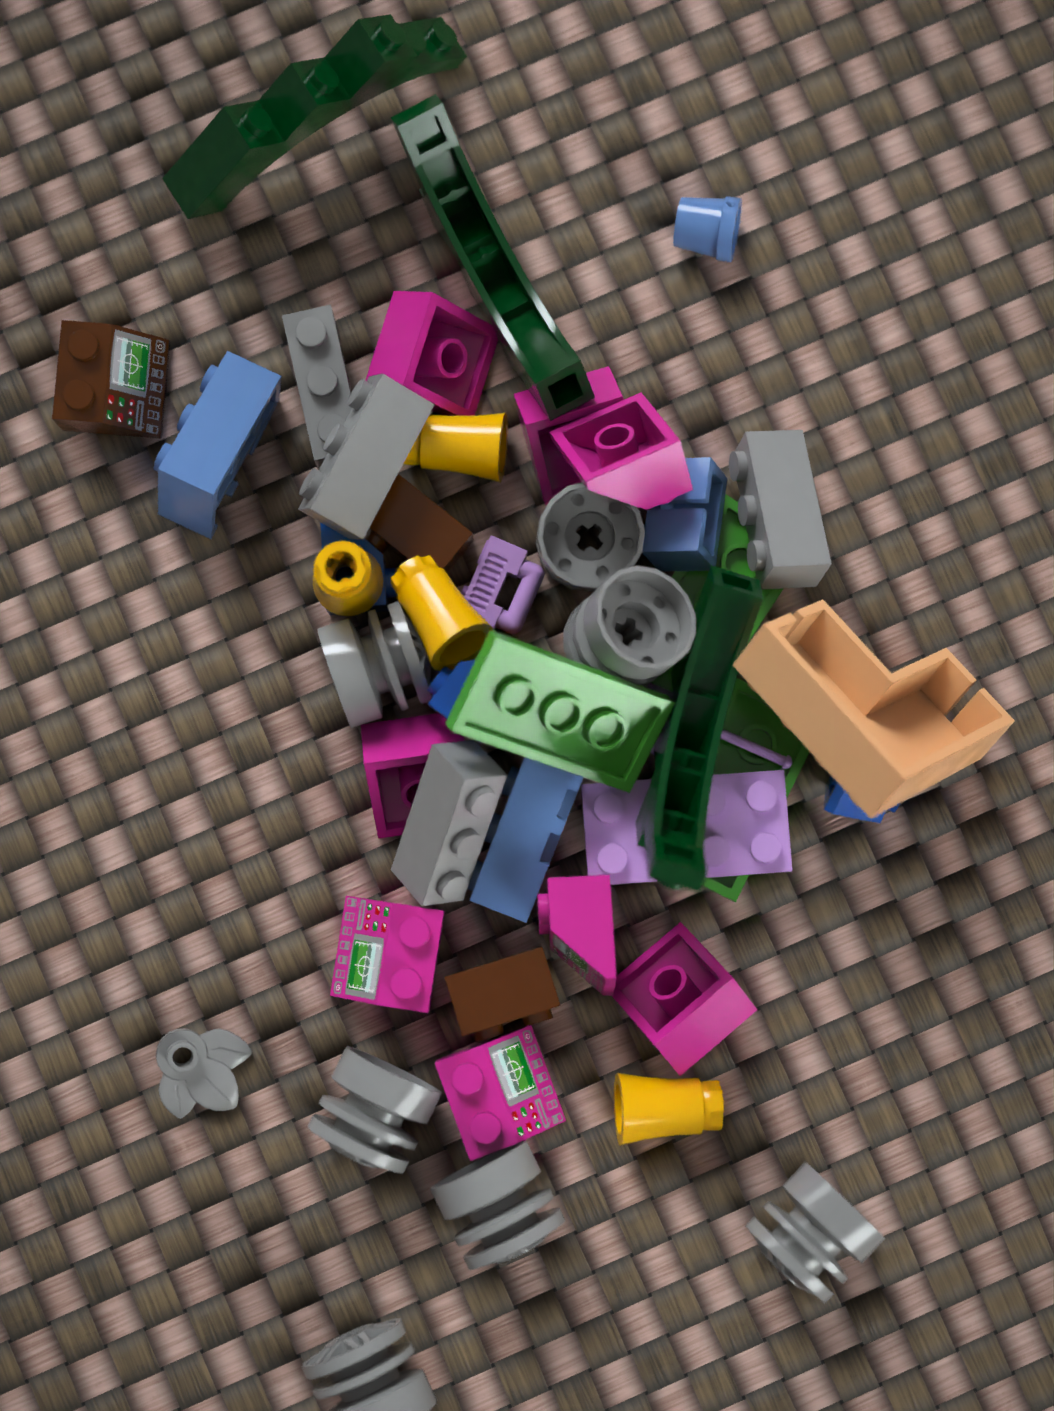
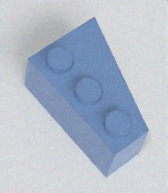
(214, 441)
(523, 838)

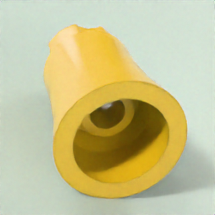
(463, 445)
(350, 595)
(439, 613)
(665, 1107)

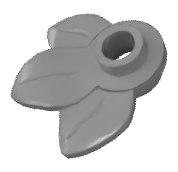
(206, 1075)

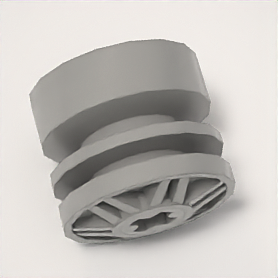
(557, 539)
(632, 626)
(375, 664)
(374, 1110)
(498, 1205)
(814, 1233)
(367, 1371)

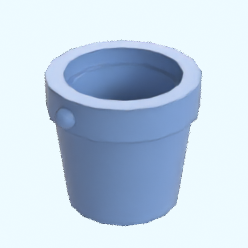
(708, 226)

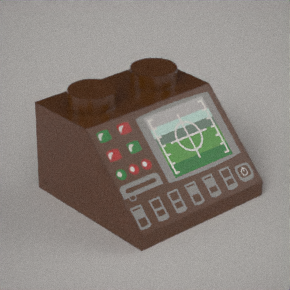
(110, 380)

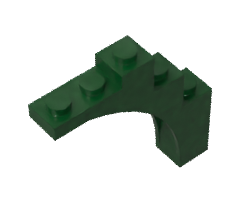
(303, 99)
(487, 261)
(686, 750)

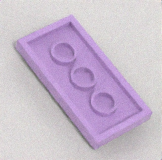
(742, 830)

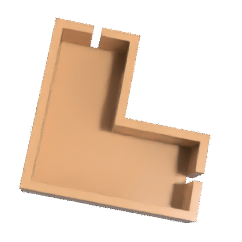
(867, 726)

